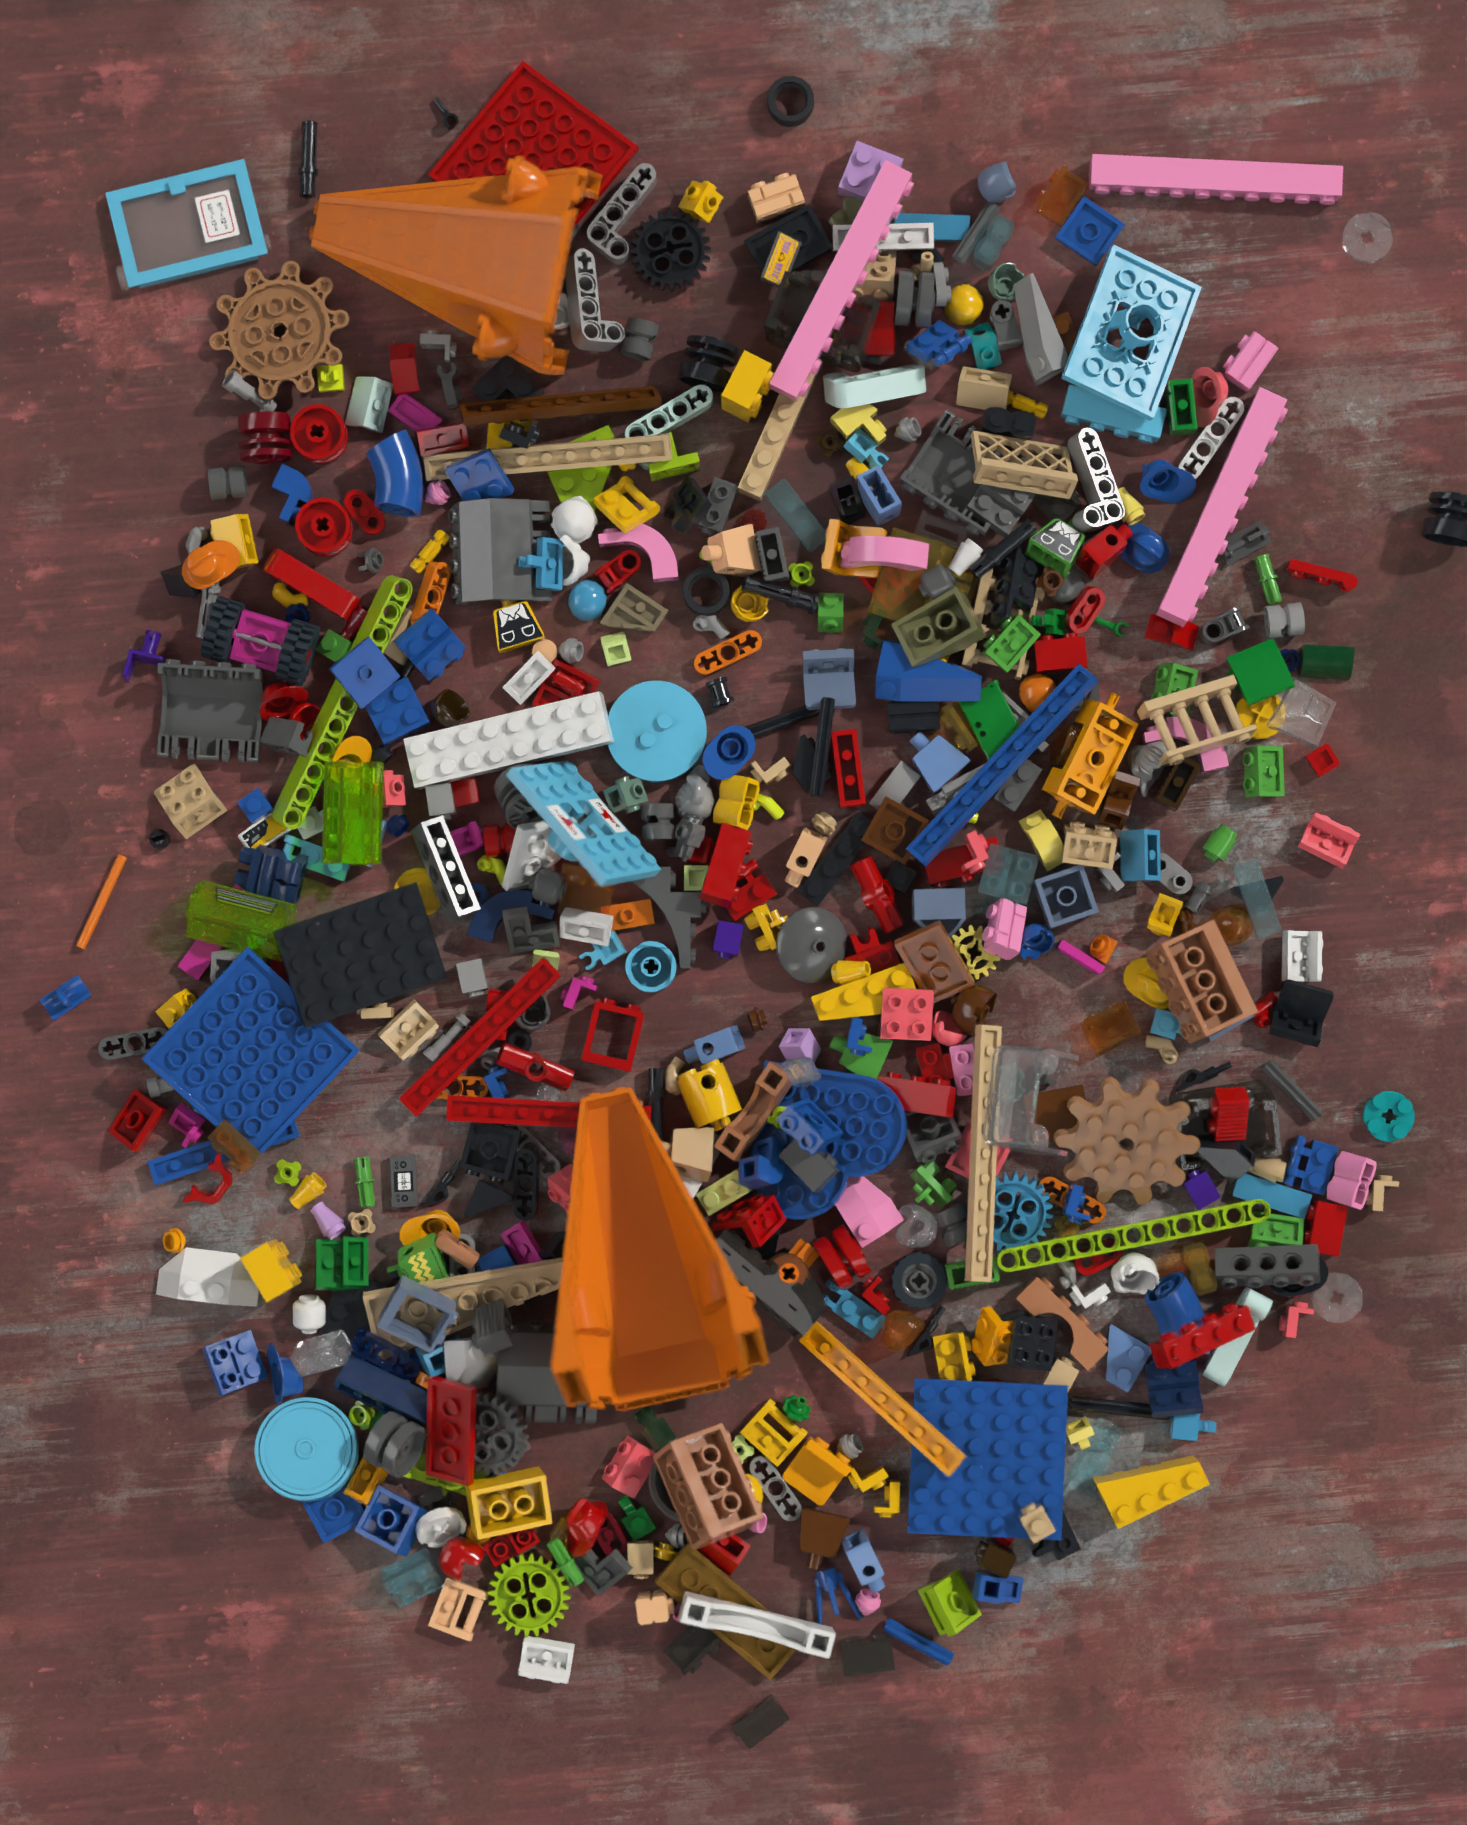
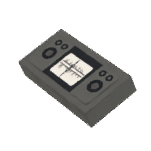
(403, 1181)

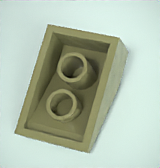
(939, 628)

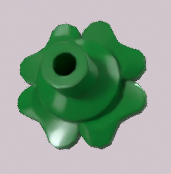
(796, 1408)

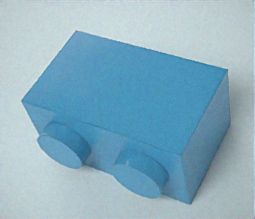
(1140, 855)

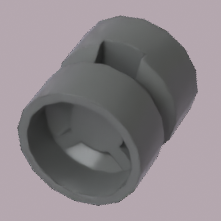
(638, 342)
(225, 483)
(663, 829)
(953, 1223)

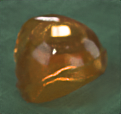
(1063, 743)
(1233, 924)
(900, 1330)

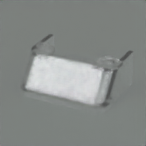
(1014, 1098)

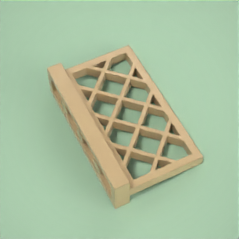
(1020, 474)

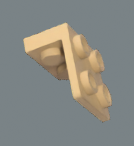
(189, 801)
(1089, 845)

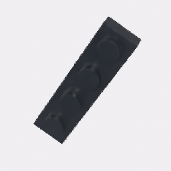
(835, 861)

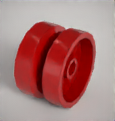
(314, 420)
(319, 513)
(842, 1256)

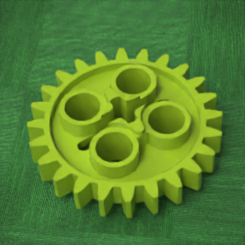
(551, 1590)

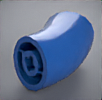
(397, 476)
(1174, 1303)

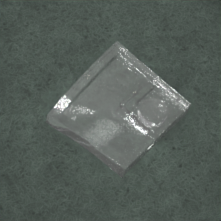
(1302, 714)

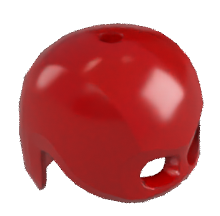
(458, 1552)

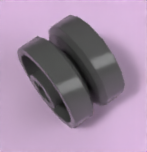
(917, 299)
(395, 1444)

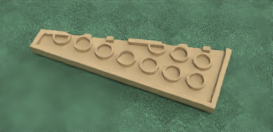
(470, 1291)

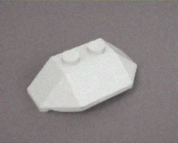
(207, 1278)

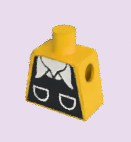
(516, 626)

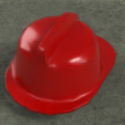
(281, 699)
(584, 1524)

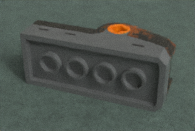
(791, 1302)

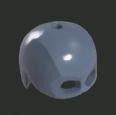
(996, 183)

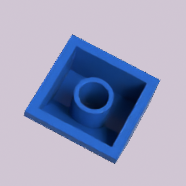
(390, 1520)

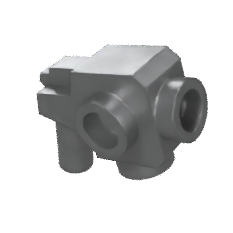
(689, 836)

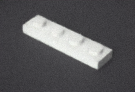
(901, 237)

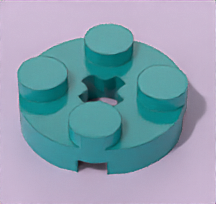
(1377, 1125)

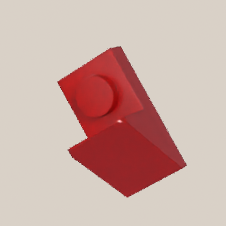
(404, 368)
(1169, 633)

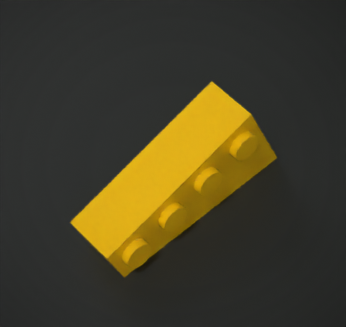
(861, 996)
(1148, 1488)

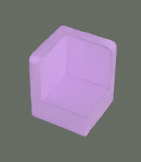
(799, 1044)

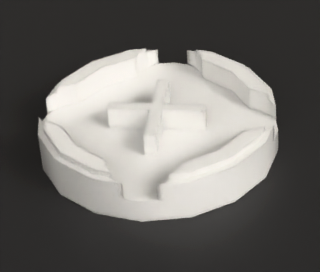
(440, 1526)

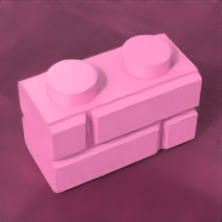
(1250, 361)
(1004, 928)

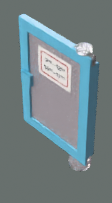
(186, 225)

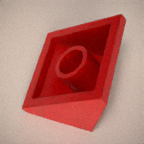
(137, 1120)

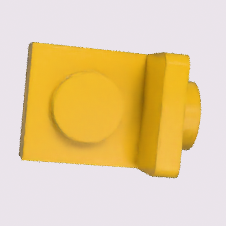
(891, 1494)

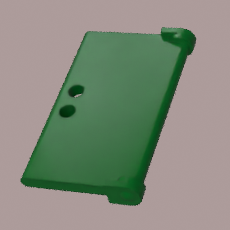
(994, 716)

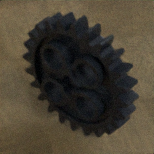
(663, 229)

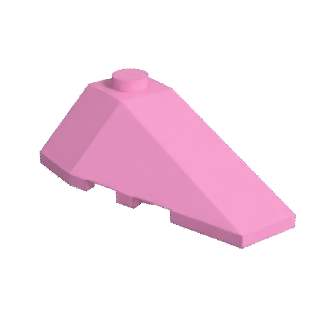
(867, 1210)

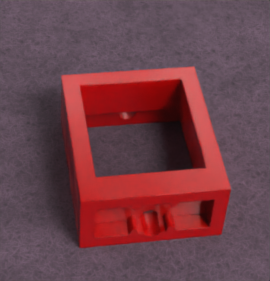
(630, 1010)

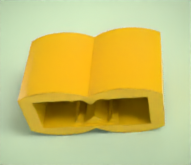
(736, 801)

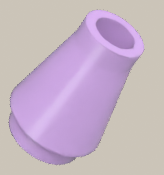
(329, 1223)

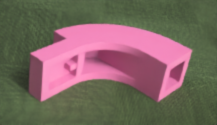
(652, 543)
(884, 551)
(1209, 760)

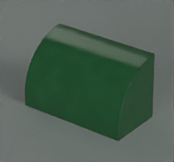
(1326, 662)

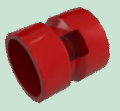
(498, 839)

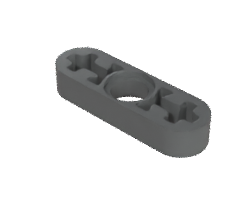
(115, 1040)

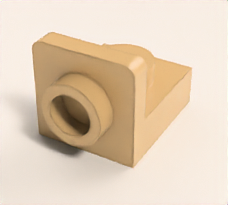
(378, 1011)
(1036, 1522)

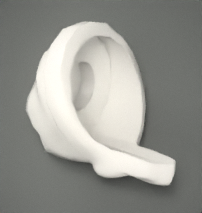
(574, 561)

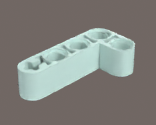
(874, 387)
(671, 420)
(1225, 1358)

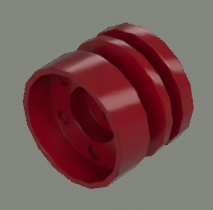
(265, 444)

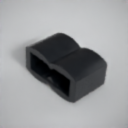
(1004, 423)

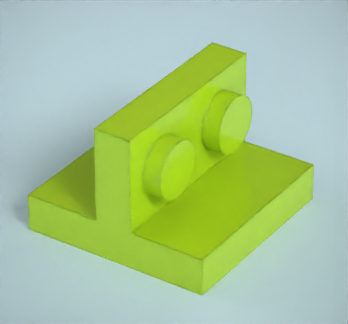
(674, 467)
(950, 1603)

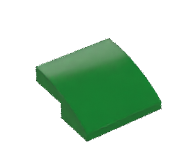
(1260, 672)
(341, 1263)

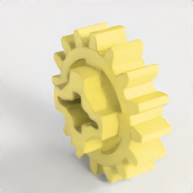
(962, 949)

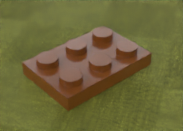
(934, 961)

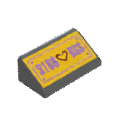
(780, 259)

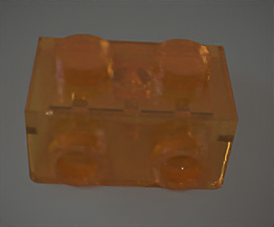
(1061, 196)
(1110, 1028)
(235, 1146)

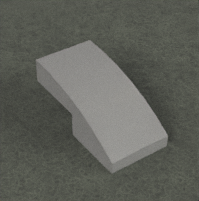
(896, 785)

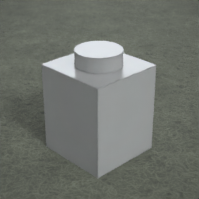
(440, 800)
(472, 977)

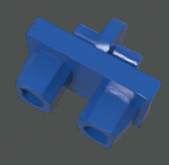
(66, 997)

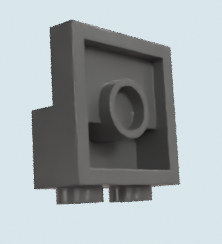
(999, 507)
(932, 1135)

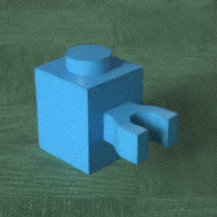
(433, 1362)
(1187, 1427)

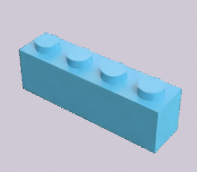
(1101, 414)

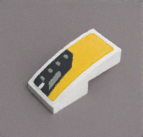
(263, 832)

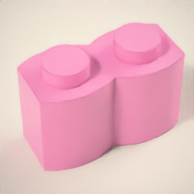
(1351, 1180)

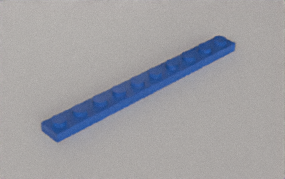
(1002, 765)

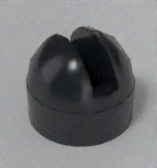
(160, 844)

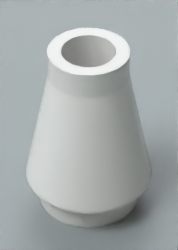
(965, 556)

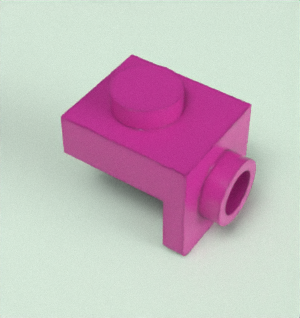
(468, 838)
(571, 993)
(188, 1123)

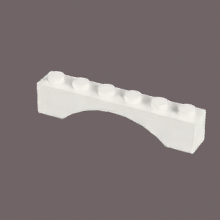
(733, 1617)

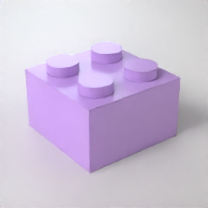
(863, 169)

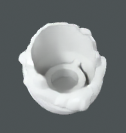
(575, 519)
(1134, 1274)

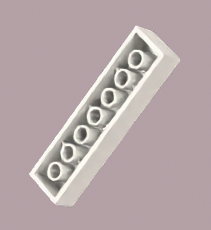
(509, 740)

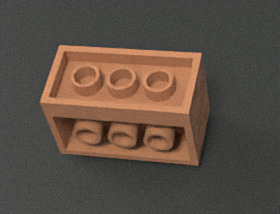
(1201, 982)
(708, 1486)

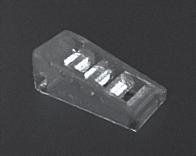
(801, 1071)

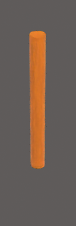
(101, 901)

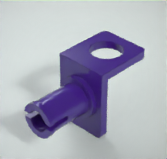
(146, 654)

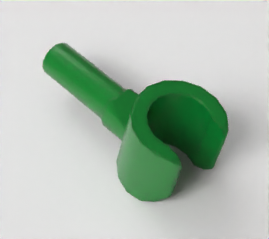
(1112, 626)

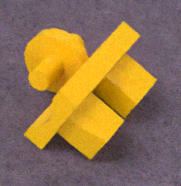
(770, 924)

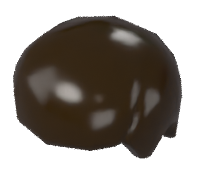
(449, 708)

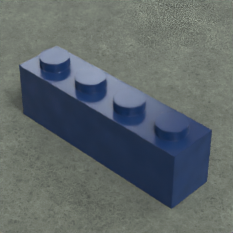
(382, 1390)

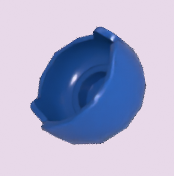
(1036, 940)

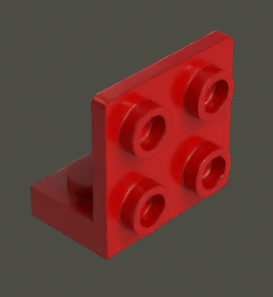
(757, 1215)

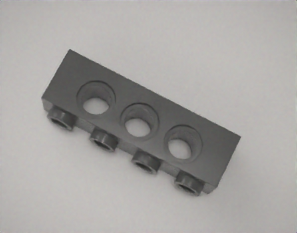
(445, 869)
(1255, 1258)

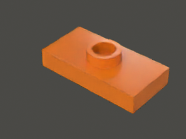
(632, 914)

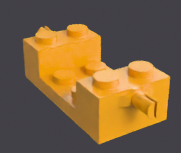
(1081, 782)

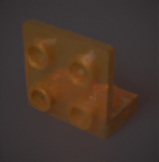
(584, 891)

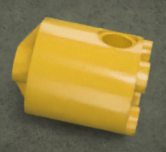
(709, 1104)

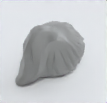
(1145, 765)
(695, 795)

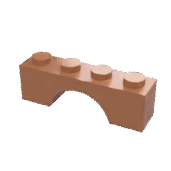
(746, 1127)
(1084, 1345)

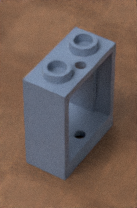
(408, 1332)

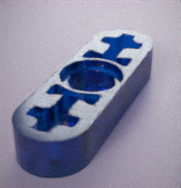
(382, 1344)

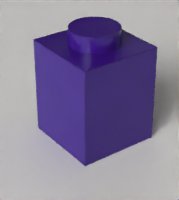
(728, 939)
(1200, 1189)

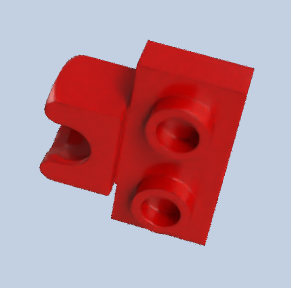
(879, 955)
(934, 1063)

